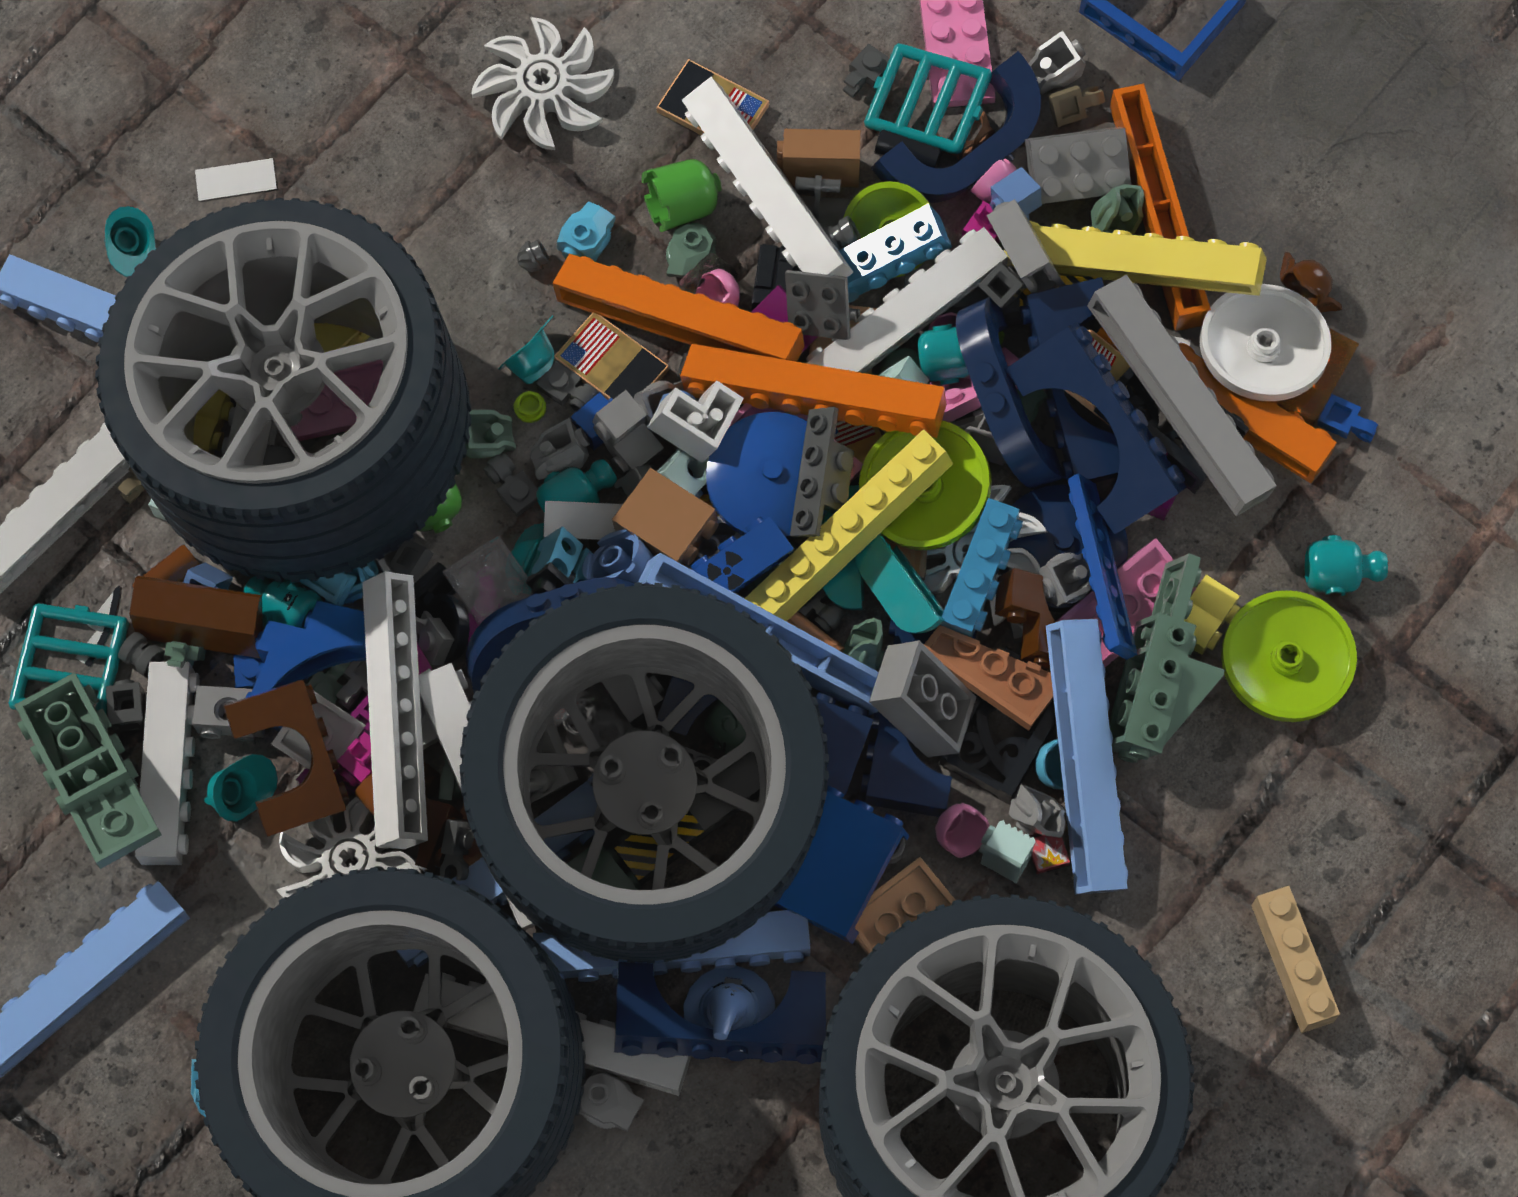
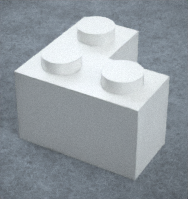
(694, 424)

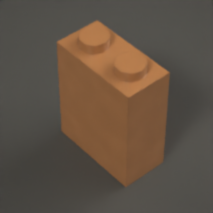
(820, 152)
(667, 518)

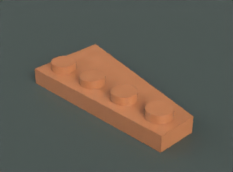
(1004, 682)

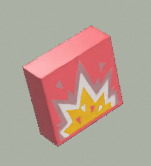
(1049, 854)

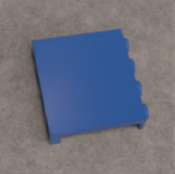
(842, 865)

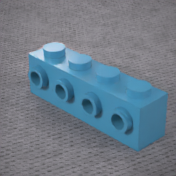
(894, 250)
(980, 567)

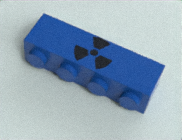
(747, 557)

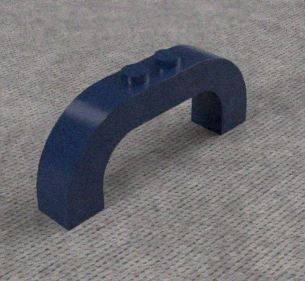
(1022, 103)
(1002, 407)
(508, 620)

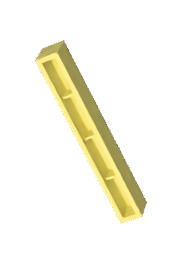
(1154, 259)
(852, 527)

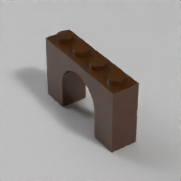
(319, 792)

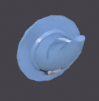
(728, 1000)

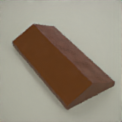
(197, 615)

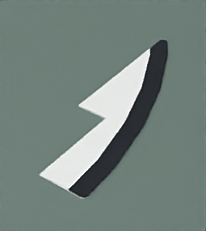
(102, 633)

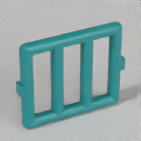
(927, 60)
(33, 640)

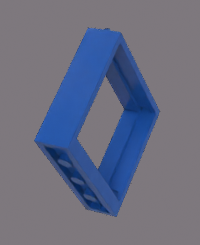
(1152, 46)

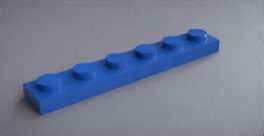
(1102, 567)

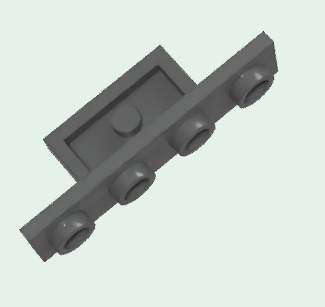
(822, 474)

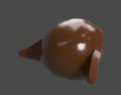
(1309, 280)

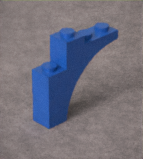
(294, 653)

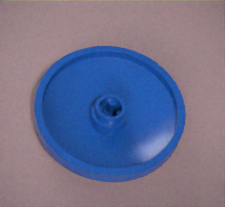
(757, 470)

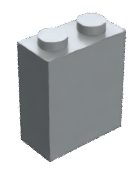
(1024, 247)

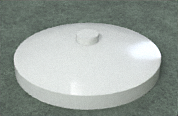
(1265, 343)

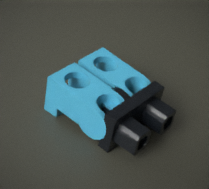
(555, 565)

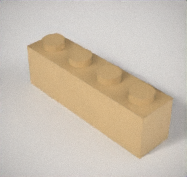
(1295, 959)

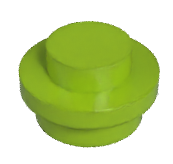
(530, 407)

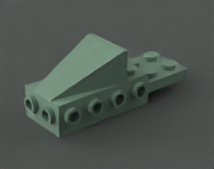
(1161, 681)
(87, 768)

